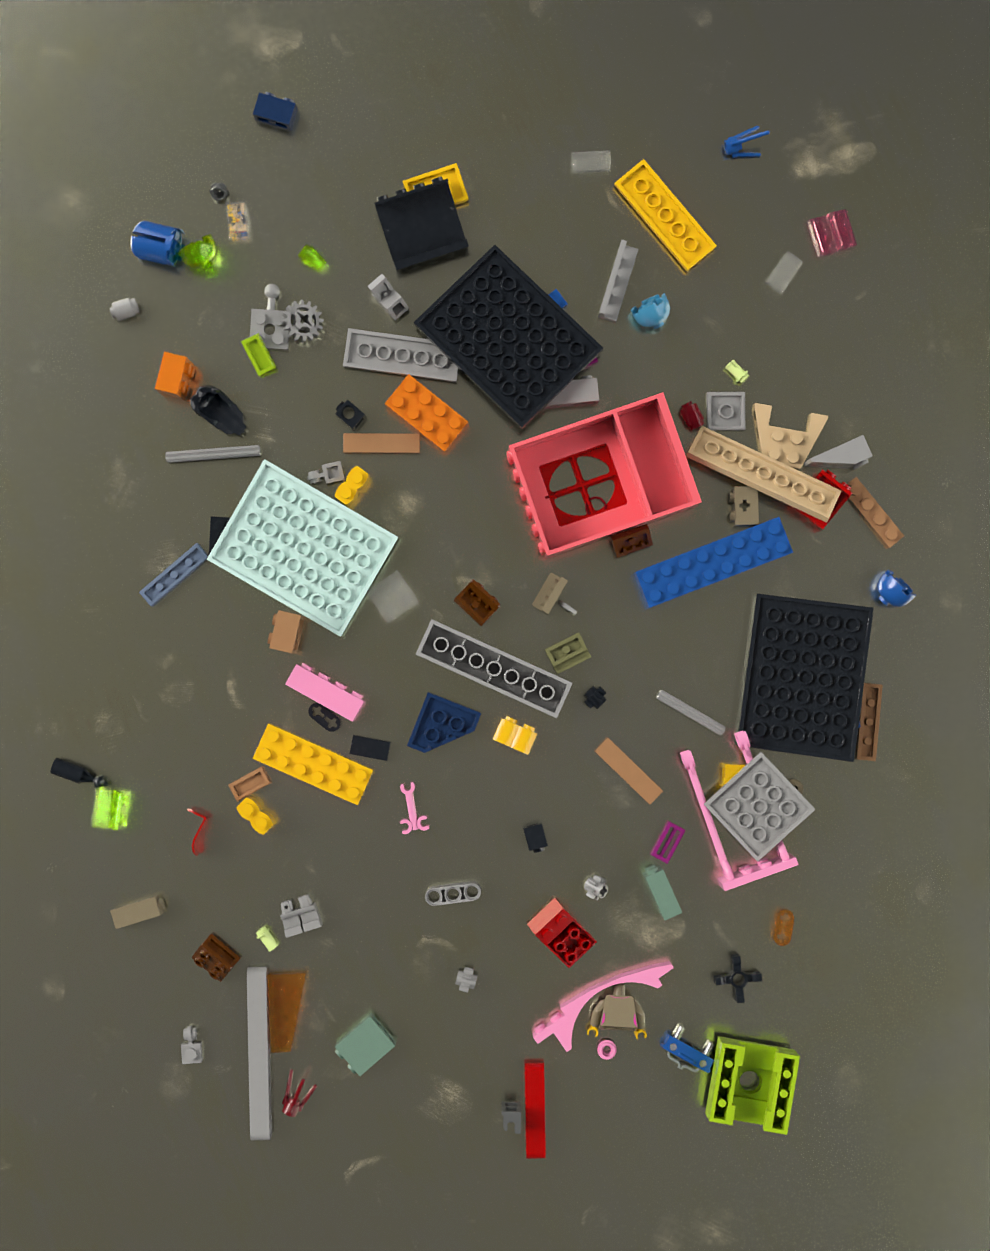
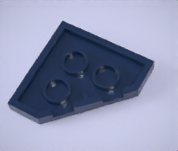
(441, 723)

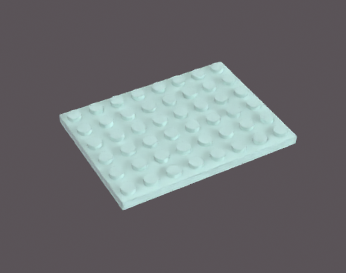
(302, 547)

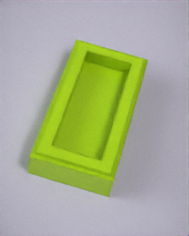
(258, 354)

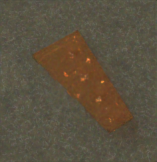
(284, 1004)

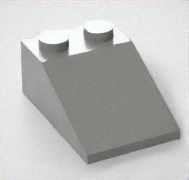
(850, 454)

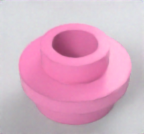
(606, 1055)

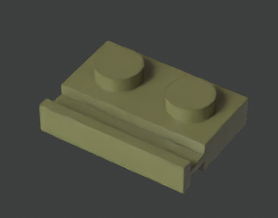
(568, 653)

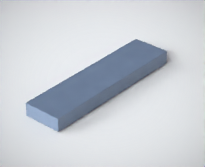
(174, 574)

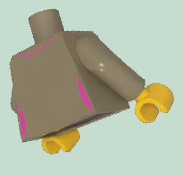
(618, 1013)

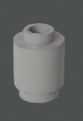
(124, 309)

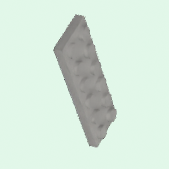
(397, 355)

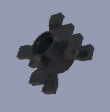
(754, 976)

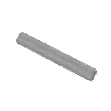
(691, 712)

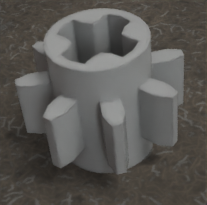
(596, 887)
(466, 979)

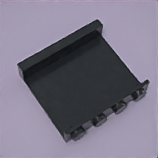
(420, 223)

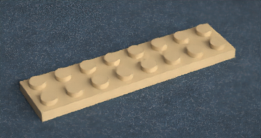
(764, 473)

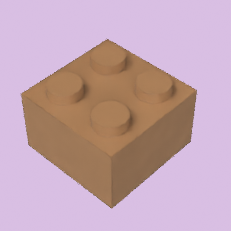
(286, 632)

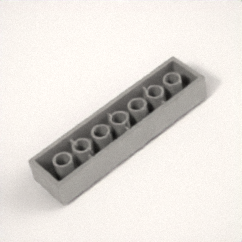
(494, 668)

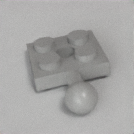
(261, 318)

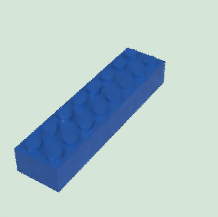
(713, 562)

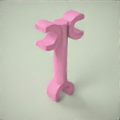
(413, 823)

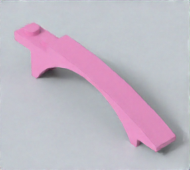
(563, 1023)

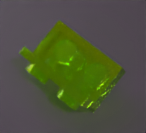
(107, 808)

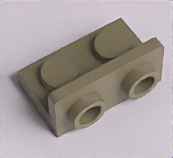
(549, 593)

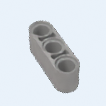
(446, 899)

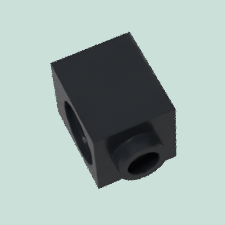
(353, 422)
(535, 837)

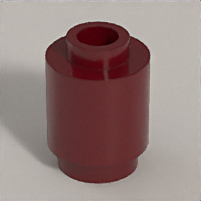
(692, 415)

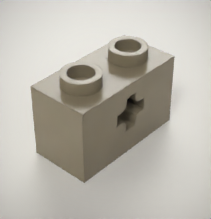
(750, 515)

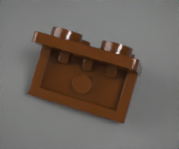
(215, 958)

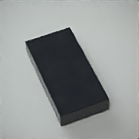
(370, 747)

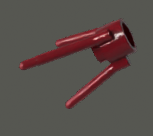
(292, 1104)

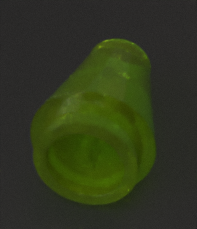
(312, 257)

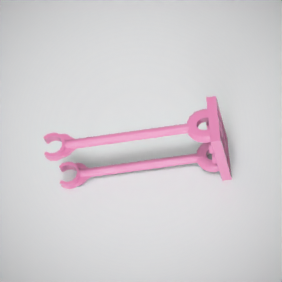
(746, 872)

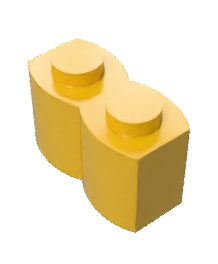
(356, 481)
(514, 735)
(252, 811)

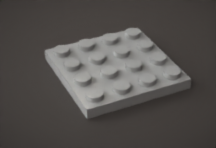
(759, 806)

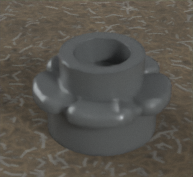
(218, 195)

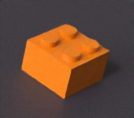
(174, 376)

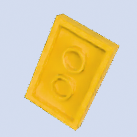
(454, 181)

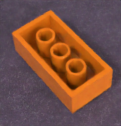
(426, 414)

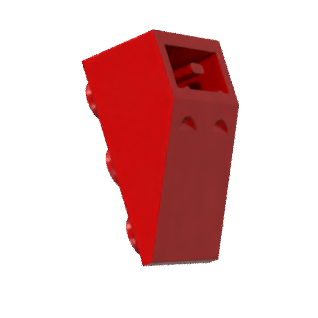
(561, 933)

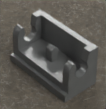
(511, 1113)

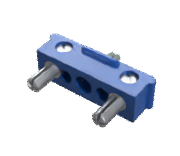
(687, 1053)

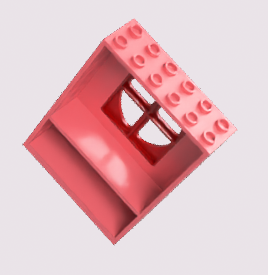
(642, 460)

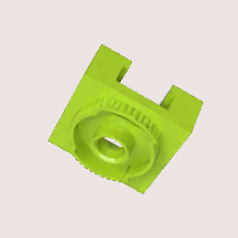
(765, 1103)

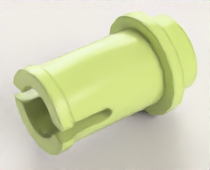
(739, 373)
(267, 939)

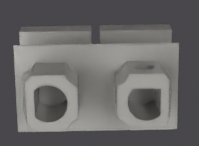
(300, 918)

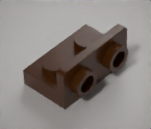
(631, 540)

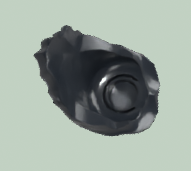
(218, 410)

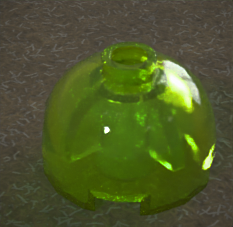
(199, 253)

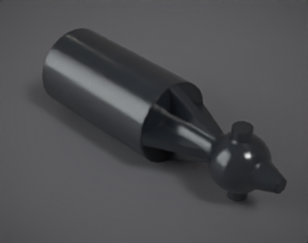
(75, 773)

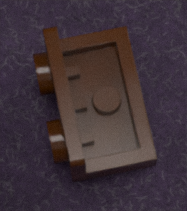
(477, 602)

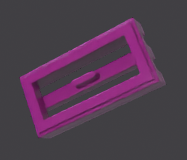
(669, 824)

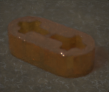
(778, 926)

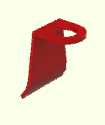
(199, 832)

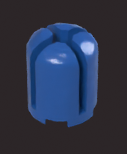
(157, 243)

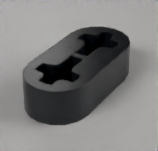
(321, 720)

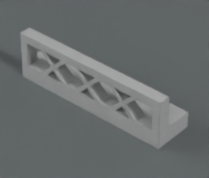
(618, 282)

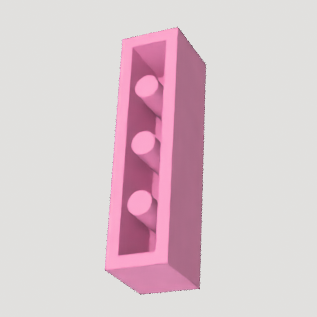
(325, 692)

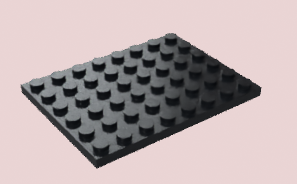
(508, 336)
(806, 676)

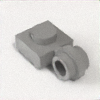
(331, 471)
(192, 1050)

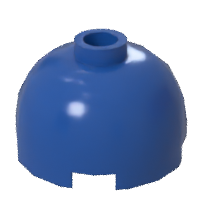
(894, 590)

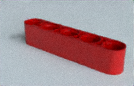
(535, 1110)

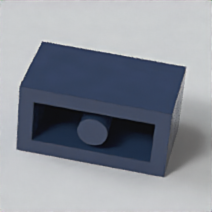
(275, 111)

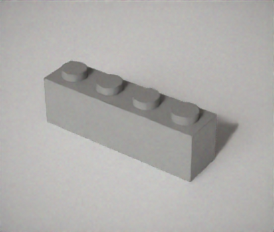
(577, 393)

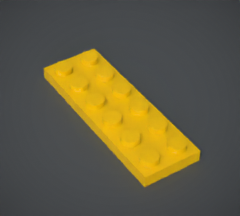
(665, 215)
(313, 764)

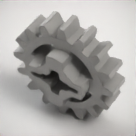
(308, 326)

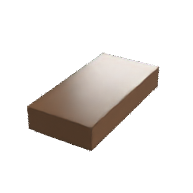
(249, 783)

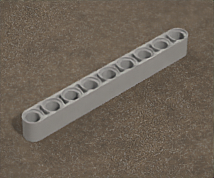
(259, 1054)

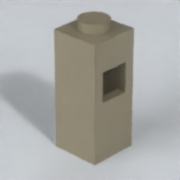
(137, 911)

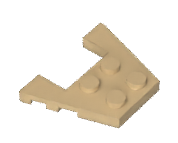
(784, 444)

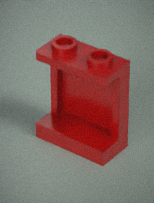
(829, 478)

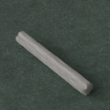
(214, 453)

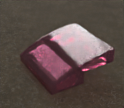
(831, 233)

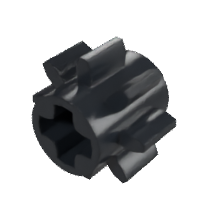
(595, 697)

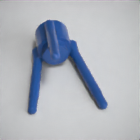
(734, 143)

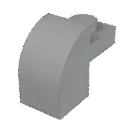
(388, 297)

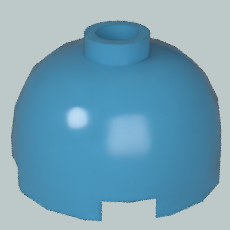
(652, 311)

